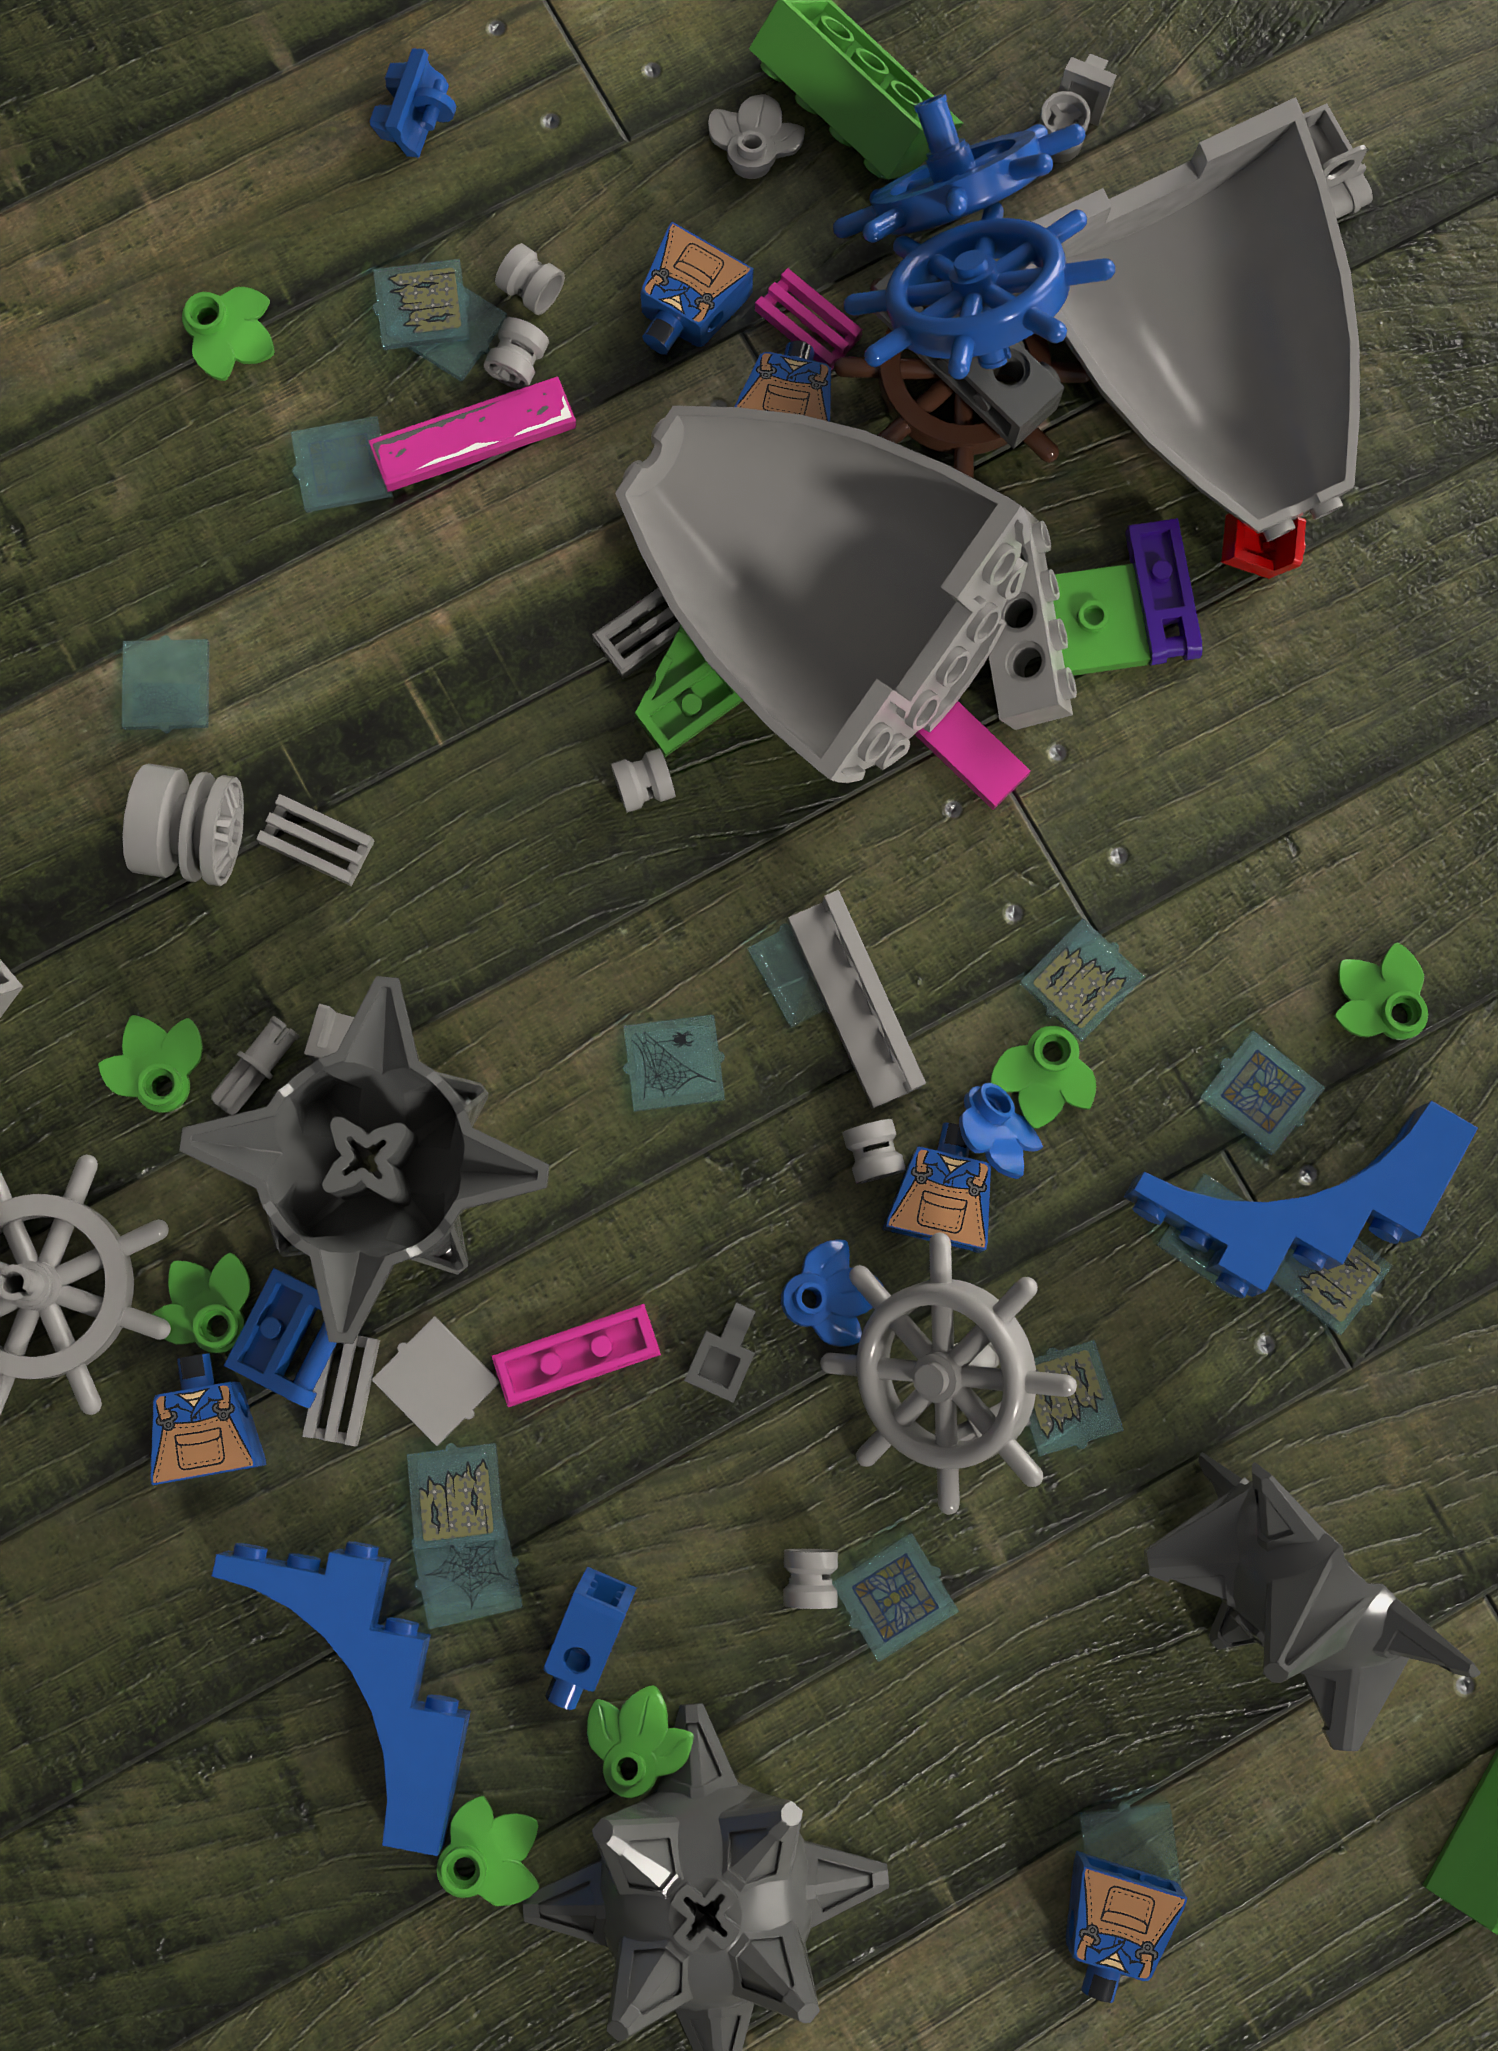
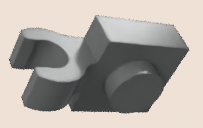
(722, 1361)

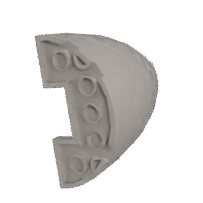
(1228, 321)
(825, 573)

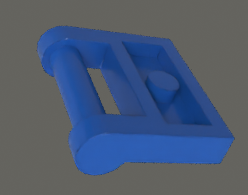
(274, 1336)

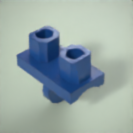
(417, 104)

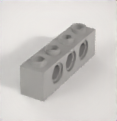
(1048, 692)

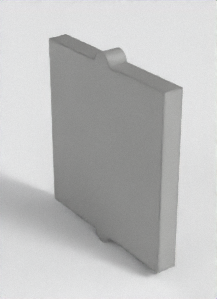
(436, 1381)

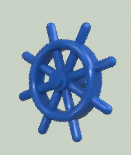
(956, 176)
(978, 290)

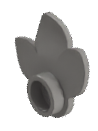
(754, 135)

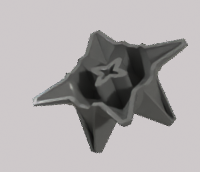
(315, 1174)
(1299, 1600)
(702, 1843)

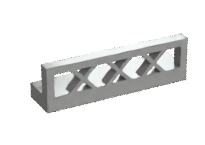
(856, 1001)

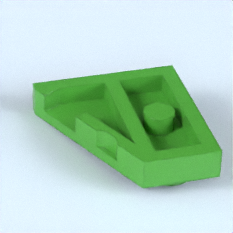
(683, 696)

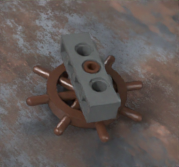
(1008, 410)

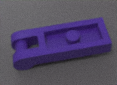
(1164, 589)

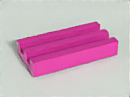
(778, 293)

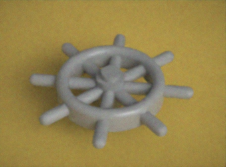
(42, 1286)
(947, 1373)

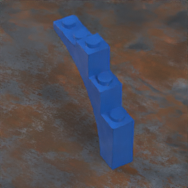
(1252, 1238)
(417, 1738)

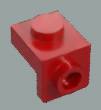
(1252, 552)

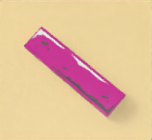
(472, 434)

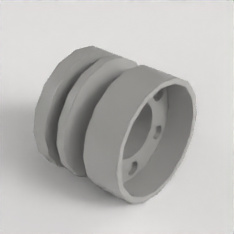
(183, 824)

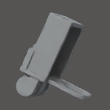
(1339, 162)

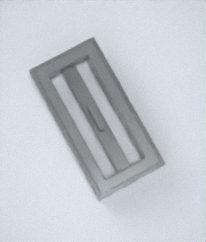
(626, 619)
(277, 821)
(314, 1413)

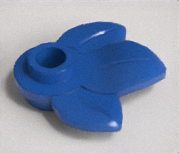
(997, 1130)
(837, 1299)

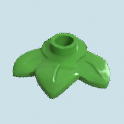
(233, 335)
(1377, 990)
(152, 1056)
(1046, 1084)
(201, 1297)
(637, 1733)
(496, 1850)

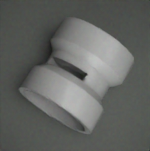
(1062, 111)
(528, 278)
(516, 353)
(643, 780)
(878, 1162)
(810, 1578)

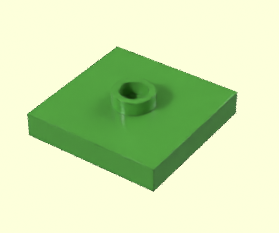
(1102, 620)

